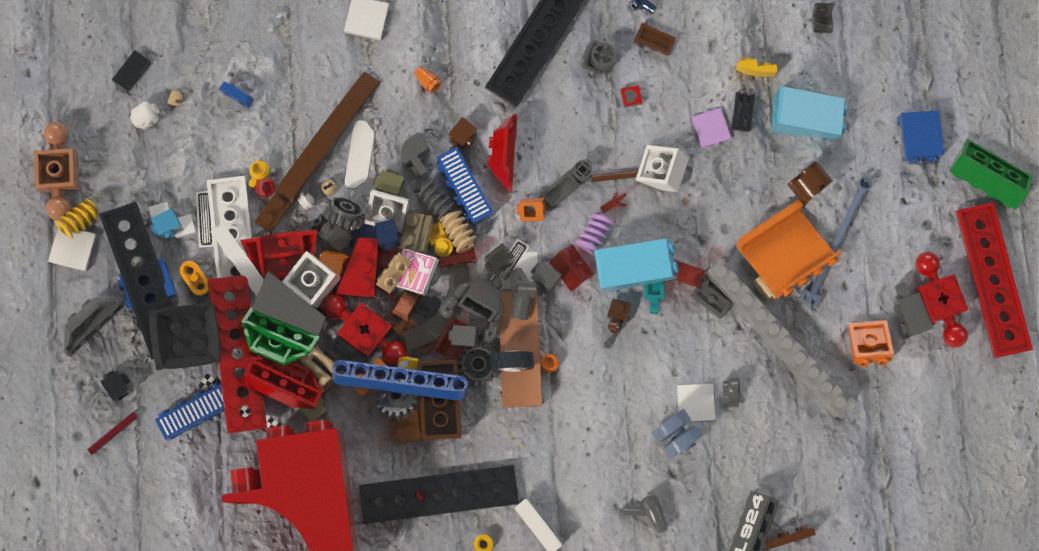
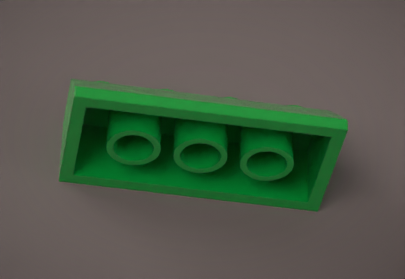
(991, 174)

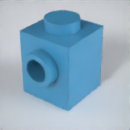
(166, 224)

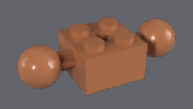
(48, 162)

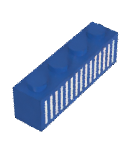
(464, 186)
(191, 413)

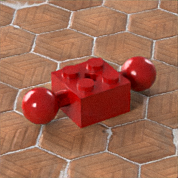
(948, 288)
(335, 307)

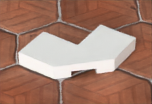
(186, 221)

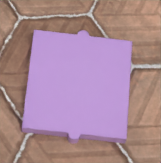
(711, 128)

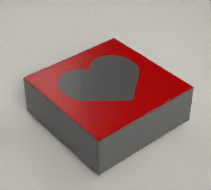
(631, 96)

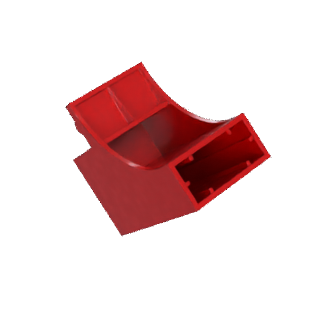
(303, 481)

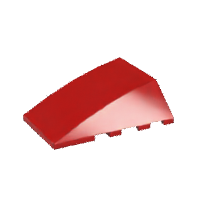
(279, 251)

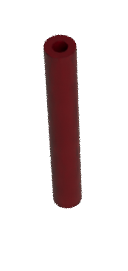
(112, 433)

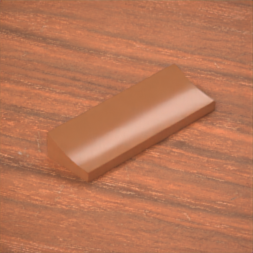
(523, 386)

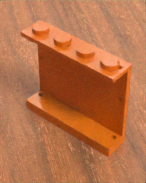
(787, 251)

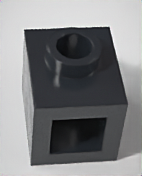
(116, 385)

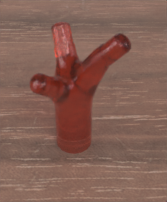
(614, 202)

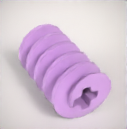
(594, 232)

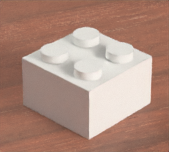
(311, 279)

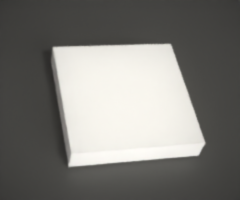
(366, 18)
(73, 252)

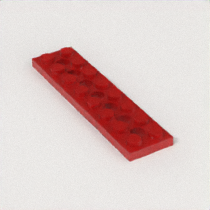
(1006, 284)
(229, 382)

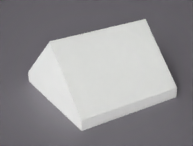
(387, 207)

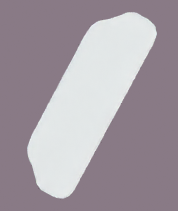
(359, 154)

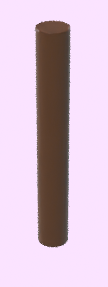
(614, 176)

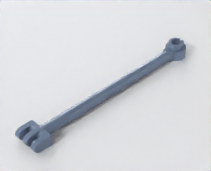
(837, 241)

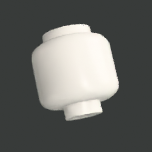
(144, 115)

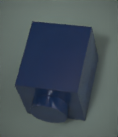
(388, 235)

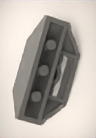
(89, 321)

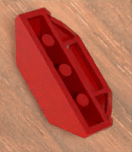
(503, 152)
(285, 383)

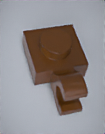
(618, 313)

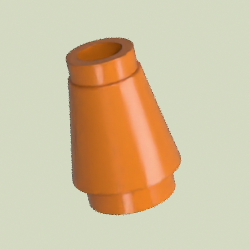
(427, 79)

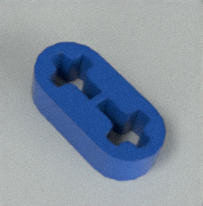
(236, 94)

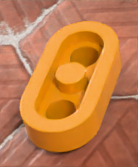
(195, 278)

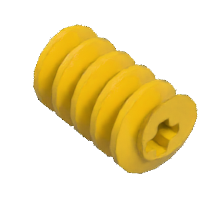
(77, 218)

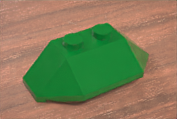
(276, 338)

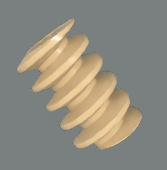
(457, 231)

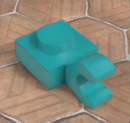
(654, 293)

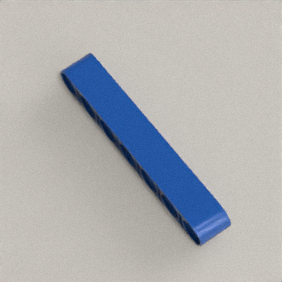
(407, 386)

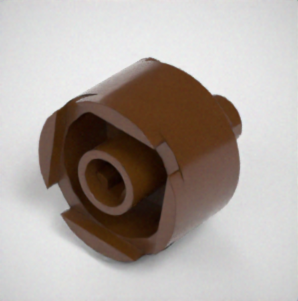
(810, 182)

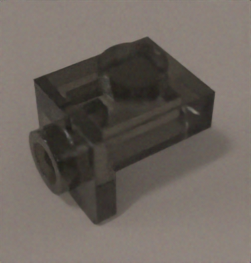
(822, 18)

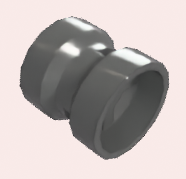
(580, 173)

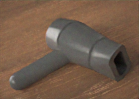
(652, 510)

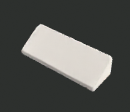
(538, 526)

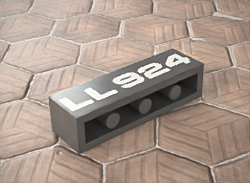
(755, 523)

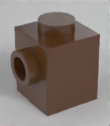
(462, 134)

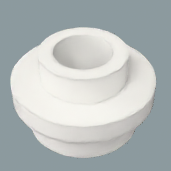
(306, 201)

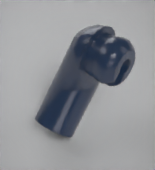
(636, 5)

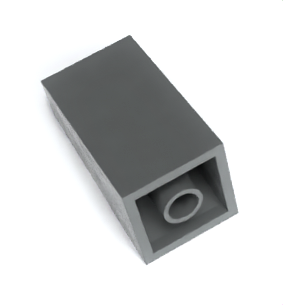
(285, 305)

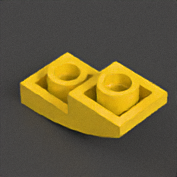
(751, 67)

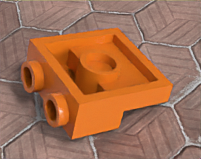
(870, 343)

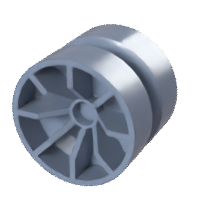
(681, 438)

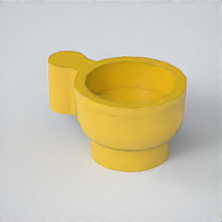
(258, 170)

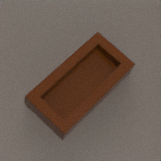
(654, 39)

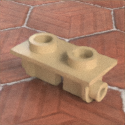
(394, 273)

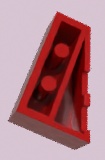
(361, 272)

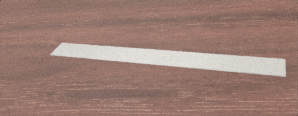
(238, 257)

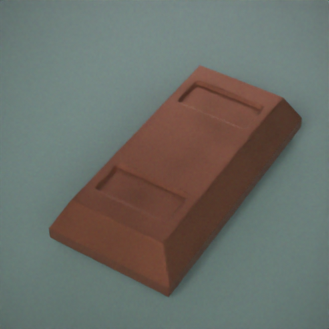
(406, 304)

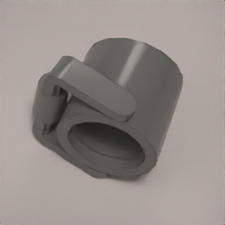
(601, 57)

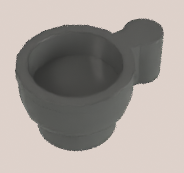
(732, 389)

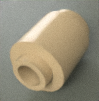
(763, 289)

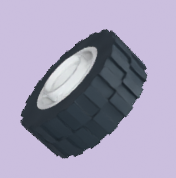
(511, 361)

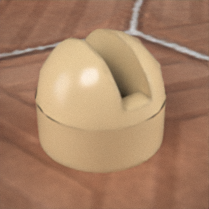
(175, 98)
(331, 190)

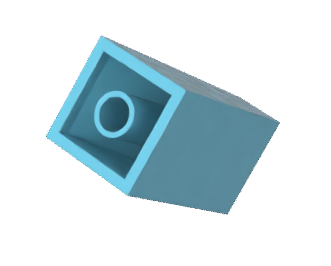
(808, 114)
(636, 264)

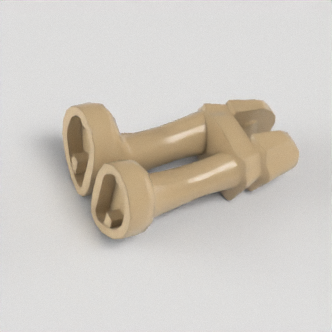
(325, 380)

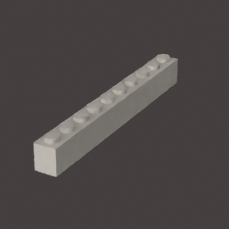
(778, 339)

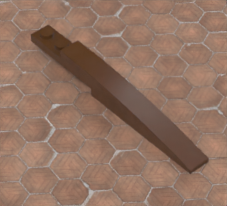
(316, 152)

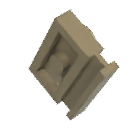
(417, 232)

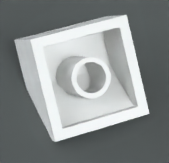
(664, 168)

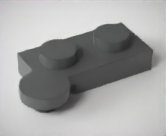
(710, 299)

